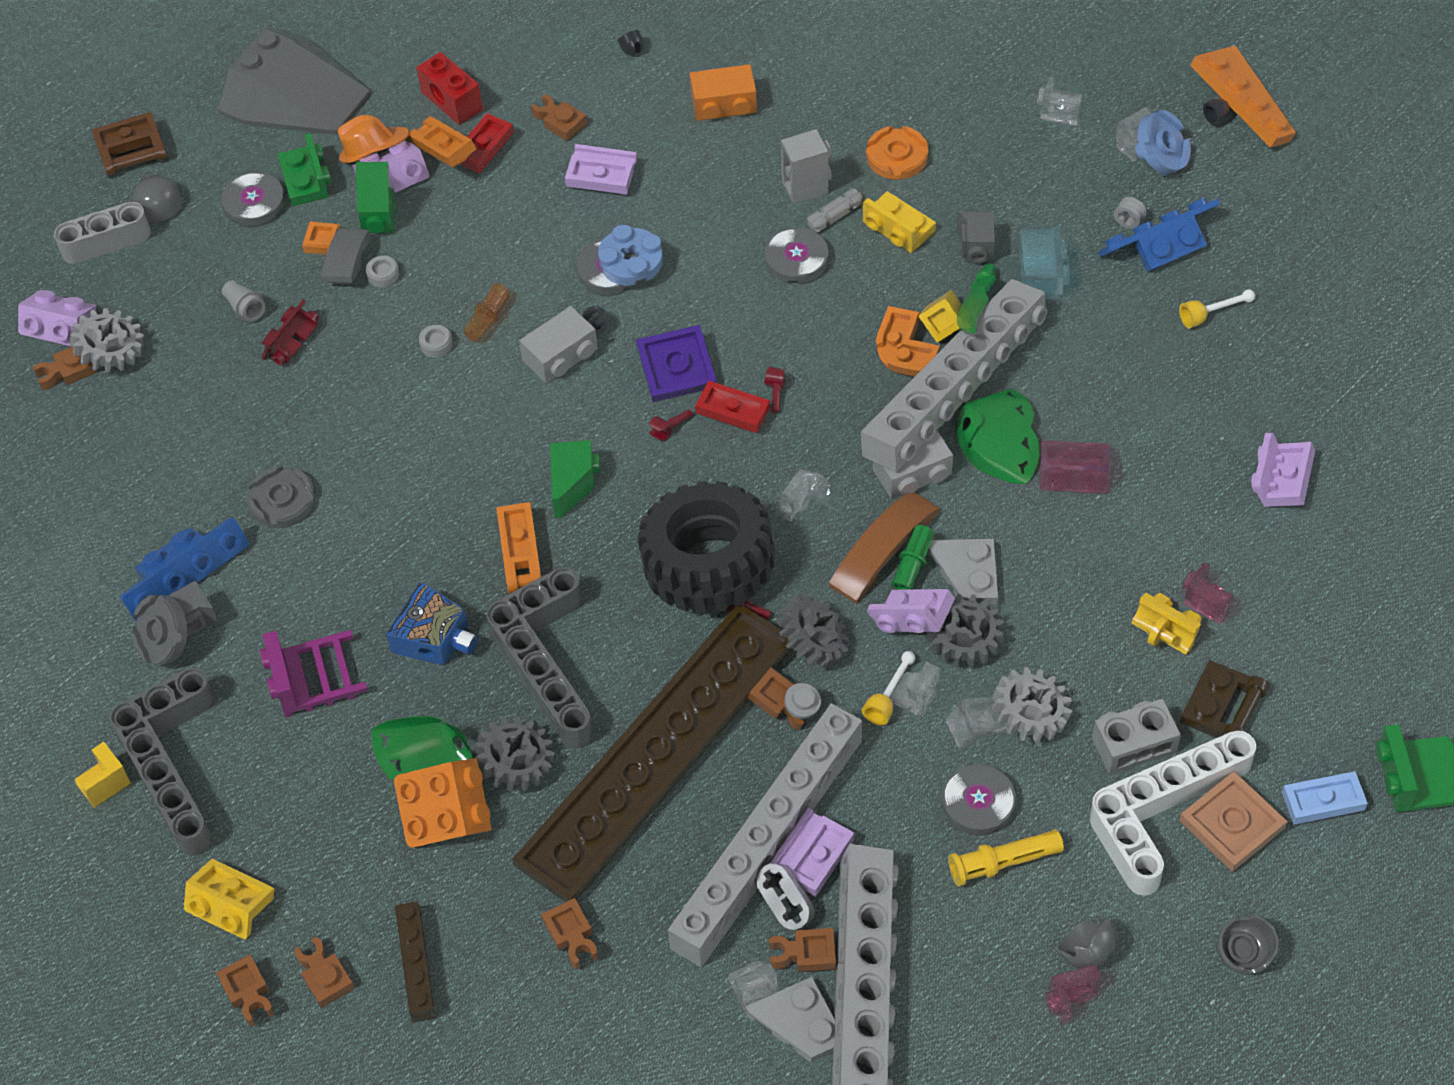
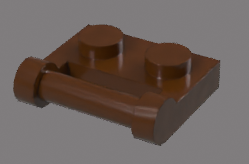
(127, 136)

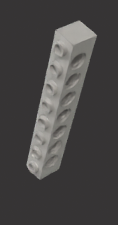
(952, 376)
(860, 868)
(734, 875)

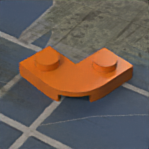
(896, 342)

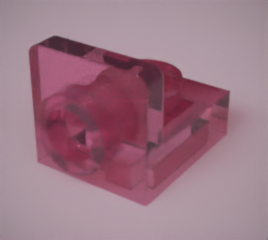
(1206, 597)
(1071, 986)

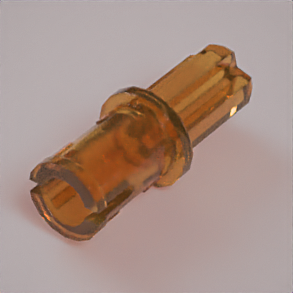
(487, 312)

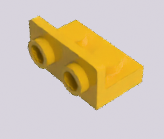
(898, 221)
(226, 897)

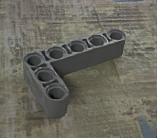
(536, 658)
(143, 734)

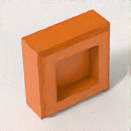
(319, 237)

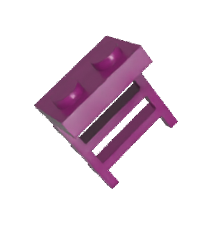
(289, 678)

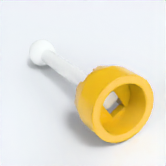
(1195, 313)
(879, 706)

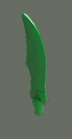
(976, 300)

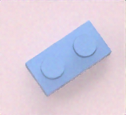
(1324, 797)

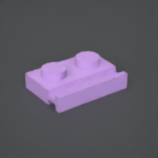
(601, 169)
(814, 850)

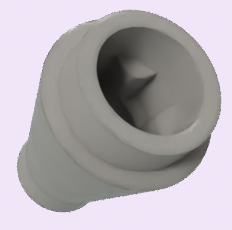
(245, 302)

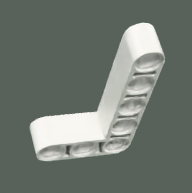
(1161, 797)

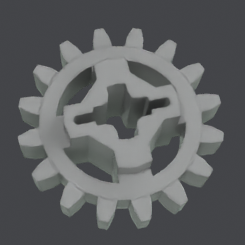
(106, 340)
(1031, 704)

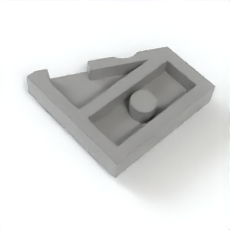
(968, 567)
(798, 1018)

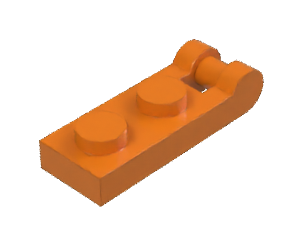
(442, 142)
(518, 544)

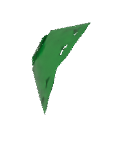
(997, 436)
(417, 743)

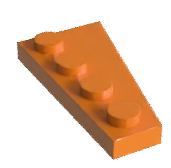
(1238, 85)

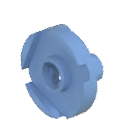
(1162, 142)
(630, 240)

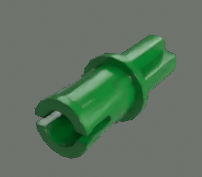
(913, 558)

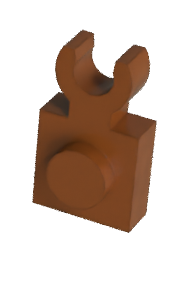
(561, 119)
(65, 367)
(770, 696)
(570, 928)
(812, 950)
(324, 975)
(244, 987)

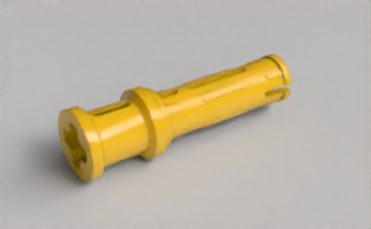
(990, 860)

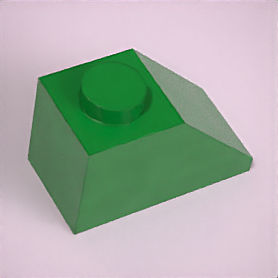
(375, 197)
(571, 473)

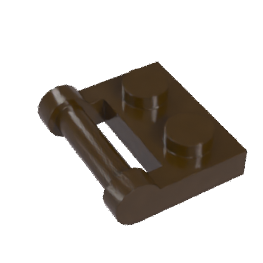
(1214, 696)

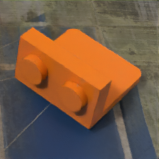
(442, 802)

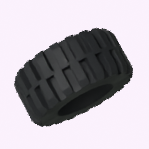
(712, 578)

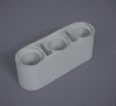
(102, 232)

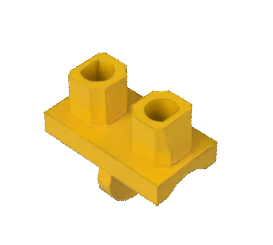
(1166, 623)

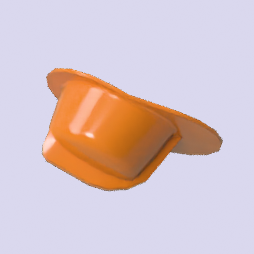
(367, 135)

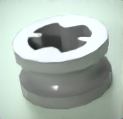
(1130, 212)

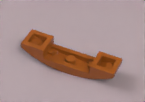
(879, 544)

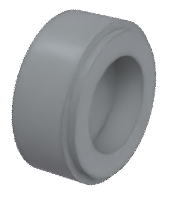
(382, 271)
(435, 341)

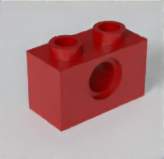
(449, 88)

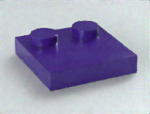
(675, 363)

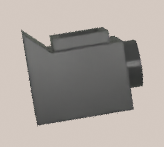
(976, 236)
(195, 607)

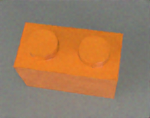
(723, 92)

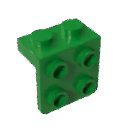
(1416, 771)

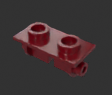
(280, 342)

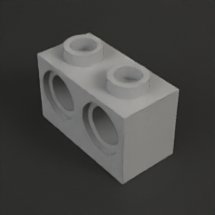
(1140, 743)

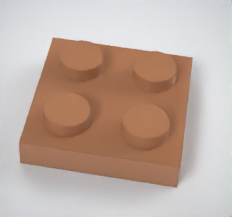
(1233, 821)

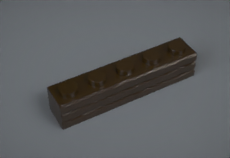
(415, 962)

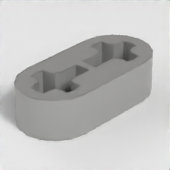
(778, 901)

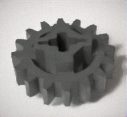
(812, 630)
(965, 630)
(513, 753)

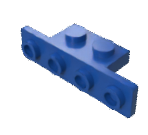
(1165, 241)
(184, 560)

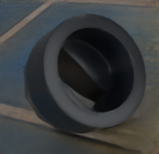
(631, 42)
(1216, 111)
(601, 321)

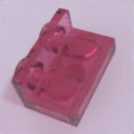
(1074, 466)

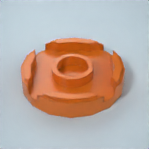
(897, 152)

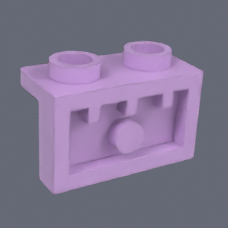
(912, 610)

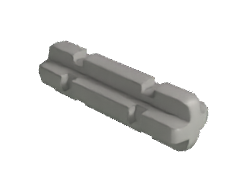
(834, 210)

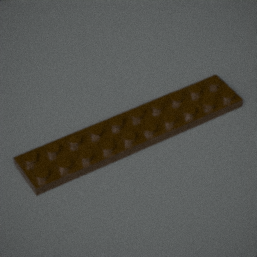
(652, 755)

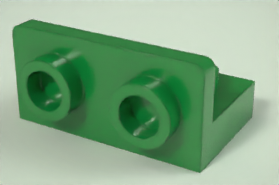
(303, 174)

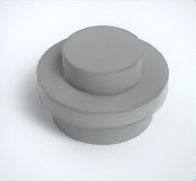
(802, 701)

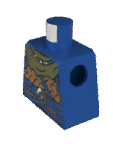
(430, 628)

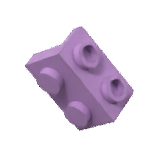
(404, 162)
(51, 316)
(1282, 472)

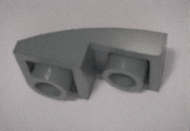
(344, 255)

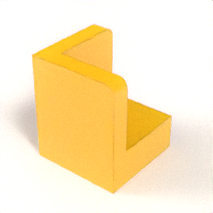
(941, 316)
(104, 778)

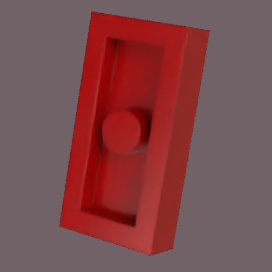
(488, 139)
(732, 406)

